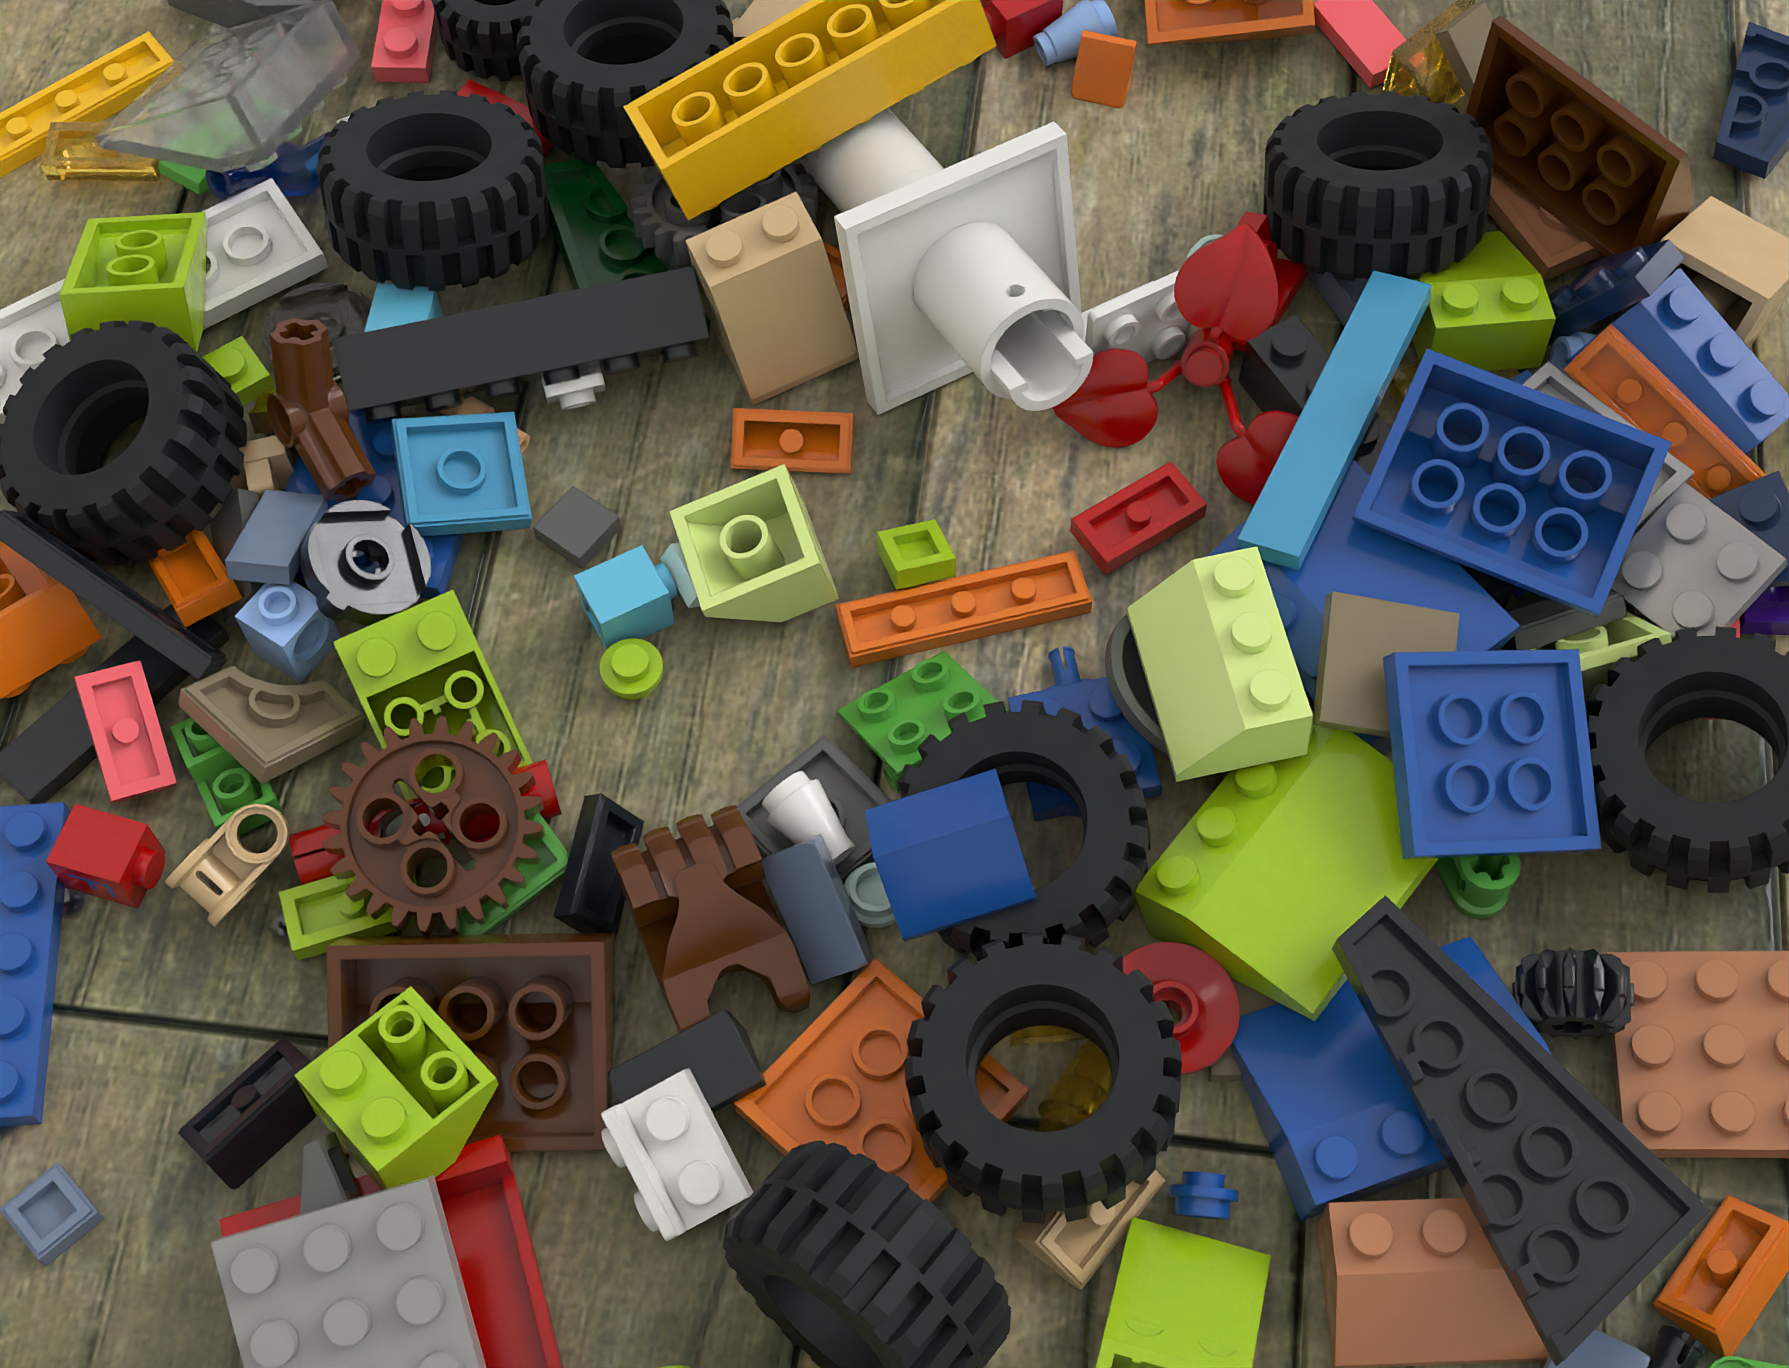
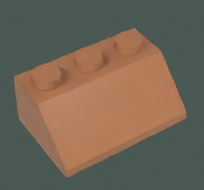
(1418, 1288)

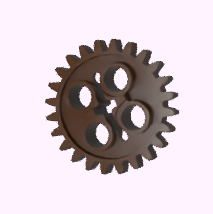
(388, 863)

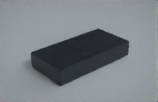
(590, 889)

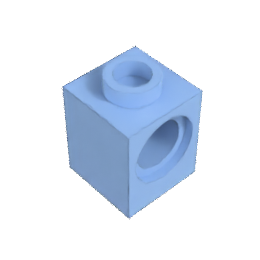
(287, 629)

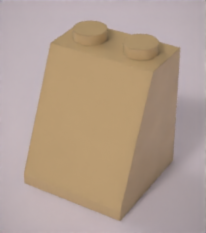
(1734, 265)
(772, 298)

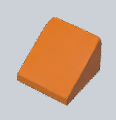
(1104, 69)

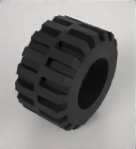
(482, 34)

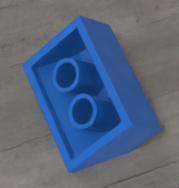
(1705, 360)

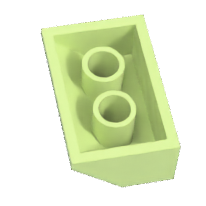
(1220, 667)

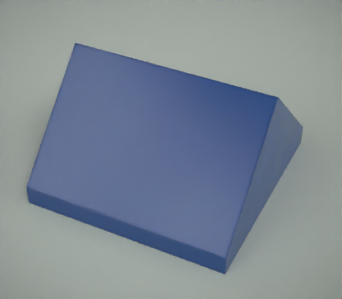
(949, 855)

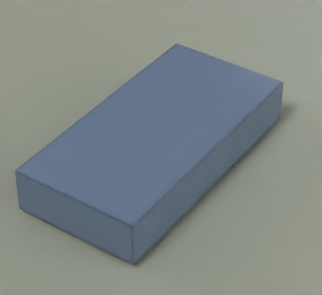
(274, 537)

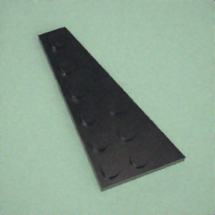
(1542, 1163)

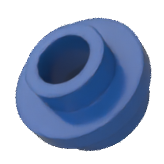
(1202, 1196)

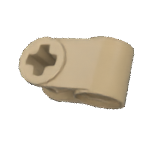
(228, 864)

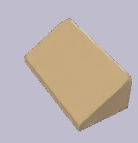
(1082, 1245)

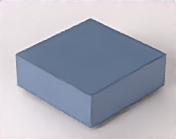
(51, 1214)

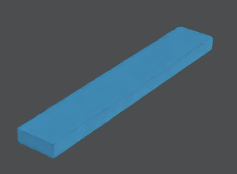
(1335, 420)

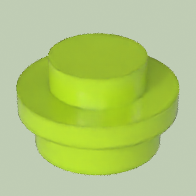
(631, 668)

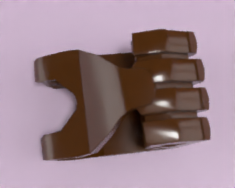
(707, 914)

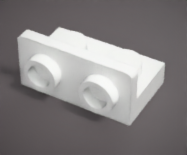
(674, 1155)

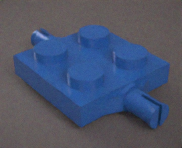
(1097, 707)

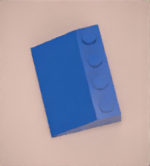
(1512, 482)
(1376, 566)
(1335, 1098)

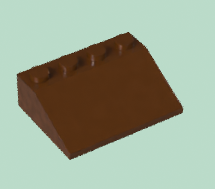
(1576, 146)
(522, 1004)

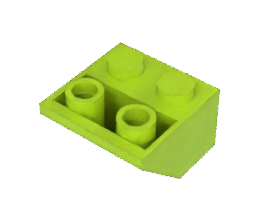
(400, 1092)

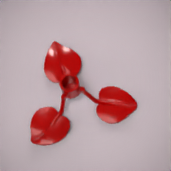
(1219, 289)

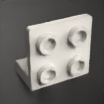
(1139, 321)

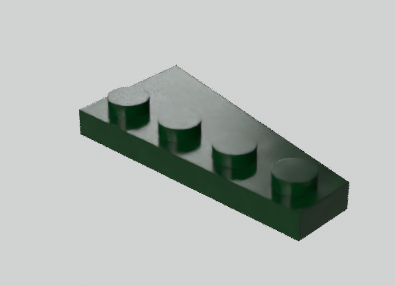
(594, 228)

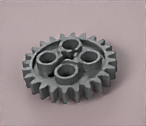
(665, 226)

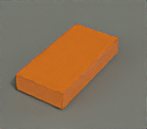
(194, 579)

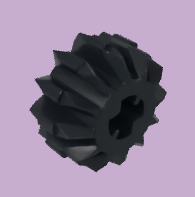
(1574, 992)

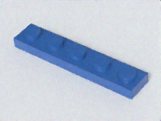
(28, 955)

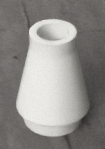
(803, 811)

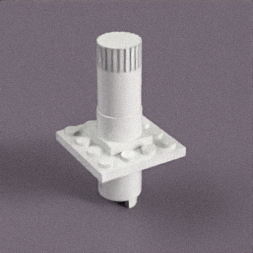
(958, 263)

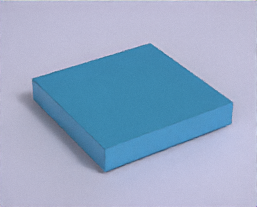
(461, 473)

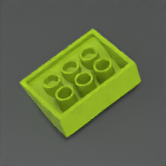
(1284, 868)

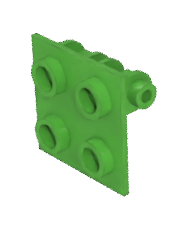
(912, 707)

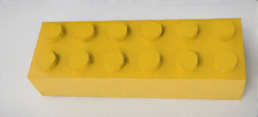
(798, 89)

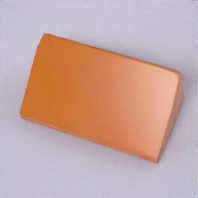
(794, 438)
(1727, 1276)

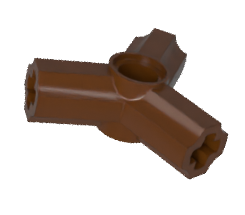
(311, 410)

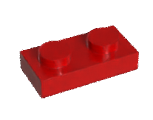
(1138, 517)

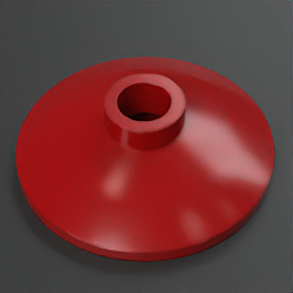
(1199, 994)

